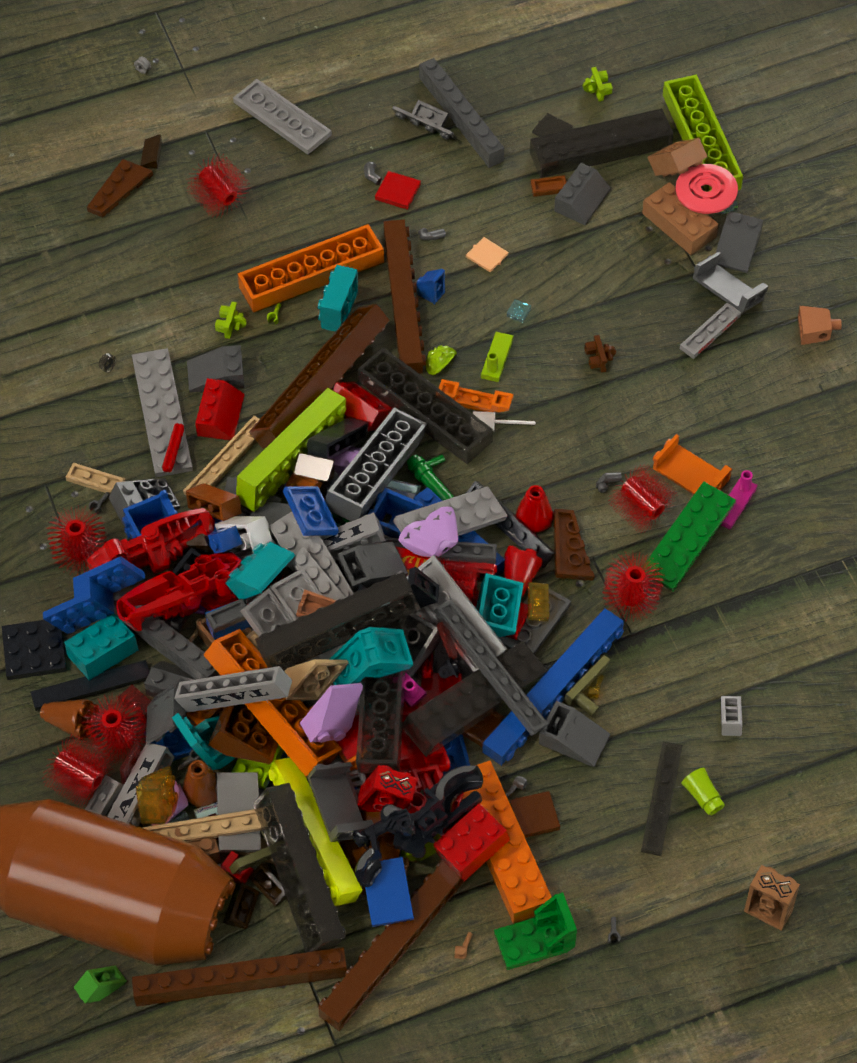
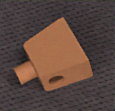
(816, 324)

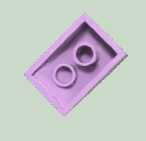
(332, 713)

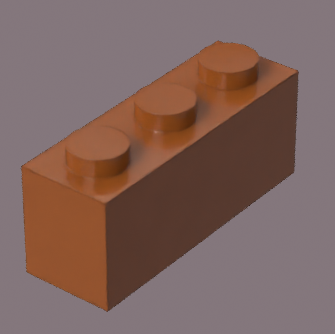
(217, 502)

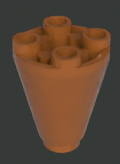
(70, 716)
(200, 784)

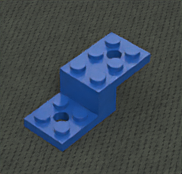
(94, 595)

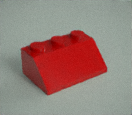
(362, 404)
(219, 410)

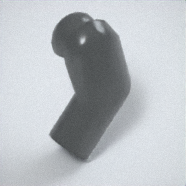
(432, 235)

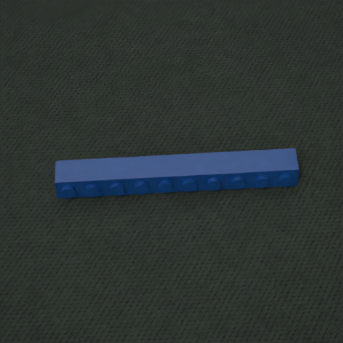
(556, 683)

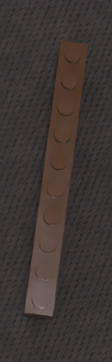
(402, 294)
(389, 947)
(239, 976)

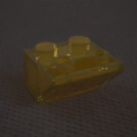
(156, 796)

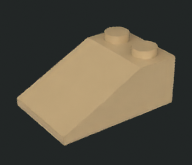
(313, 678)

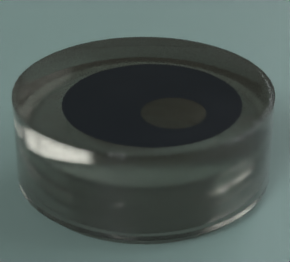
(107, 362)

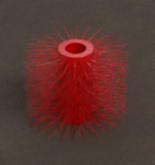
(218, 185)
(643, 498)
(76, 538)
(469, 586)
(633, 586)
(116, 728)
(78, 770)

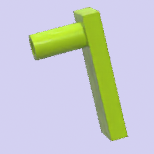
(497, 356)

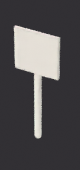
(489, 419)

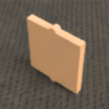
(487, 254)

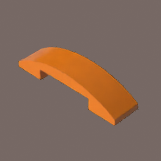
(475, 399)

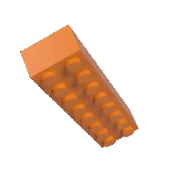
(309, 267)
(279, 716)
(514, 864)

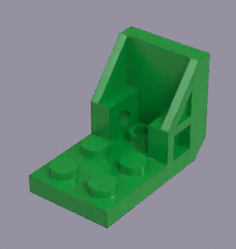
(539, 938)

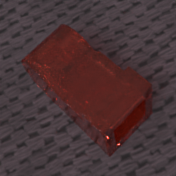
(138, 697)

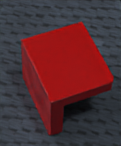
(240, 877)

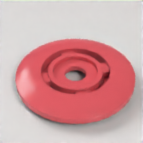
(718, 199)

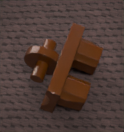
(602, 354)

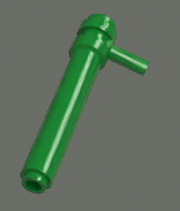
(424, 473)

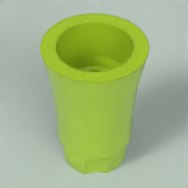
(703, 791)

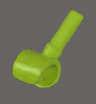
(274, 314)

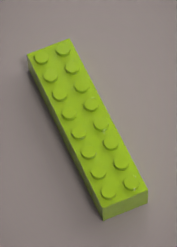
(697, 120)
(279, 458)

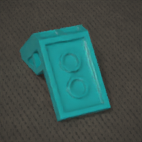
(373, 654)
(199, 738)

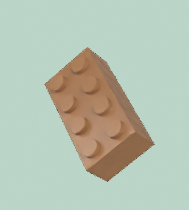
(682, 225)

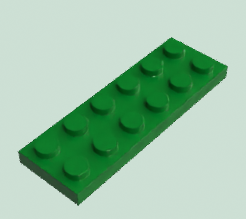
(689, 535)

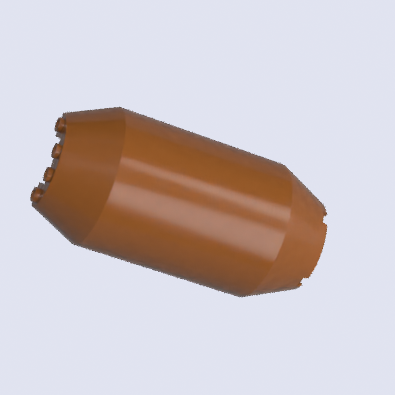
(109, 882)

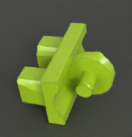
(595, 84)
(233, 320)

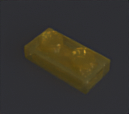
(538, 601)

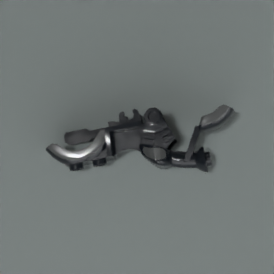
(418, 828)

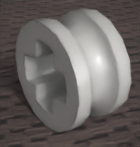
(142, 65)

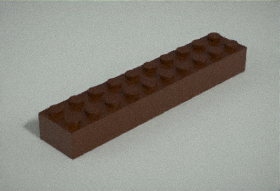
(322, 371)

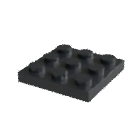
(33, 649)

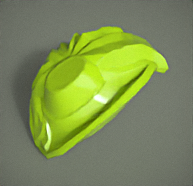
(439, 359)

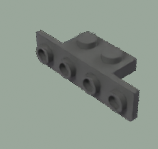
(427, 116)

